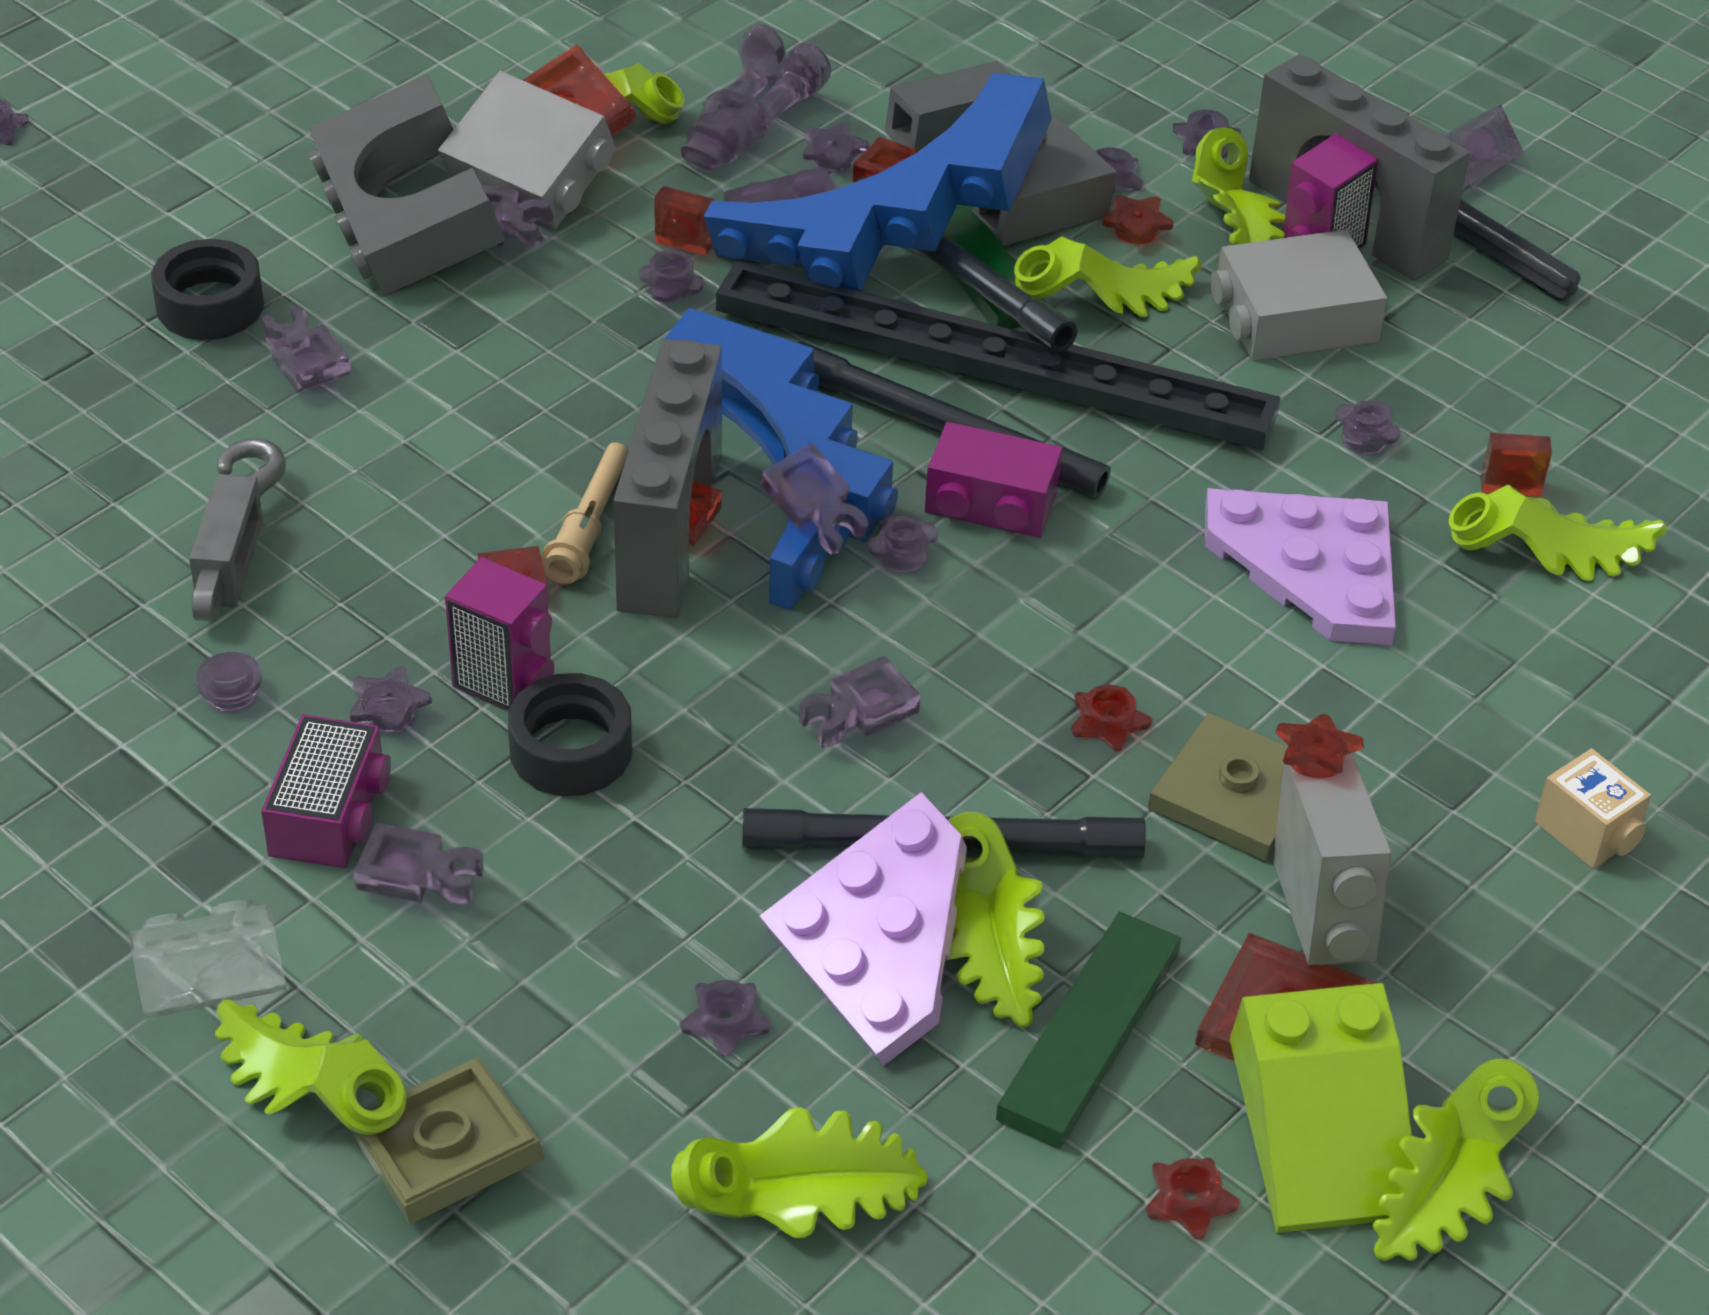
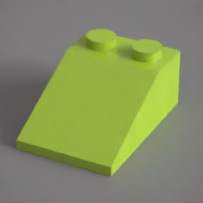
(1323, 1102)

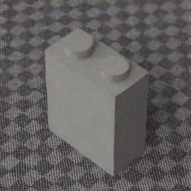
(530, 144)
(1299, 294)
(1332, 864)

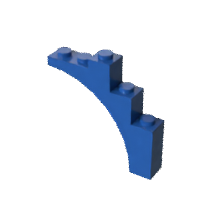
(905, 206)
(776, 402)

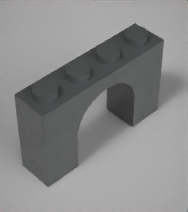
(1416, 171)
(1064, 183)
(407, 234)
(670, 448)

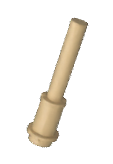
(568, 555)

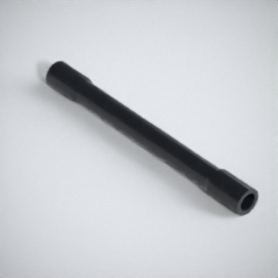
(1031, 313)
(837, 374)
(1085, 836)

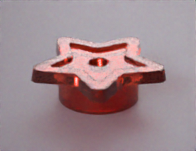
(1137, 219)
(1108, 701)
(1317, 747)
(1194, 1177)

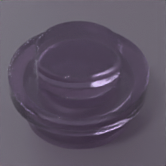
(229, 680)

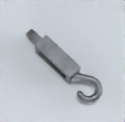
(231, 527)

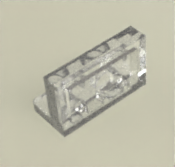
(206, 958)

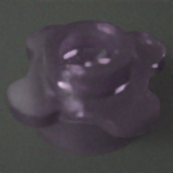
(671, 276)
(1367, 426)
(902, 543)

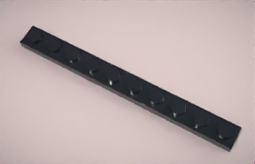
(999, 355)

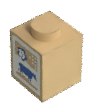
(1593, 809)

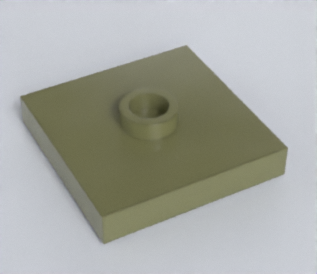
(1225, 786)
(450, 1141)

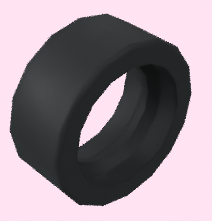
(212, 314)
(570, 770)

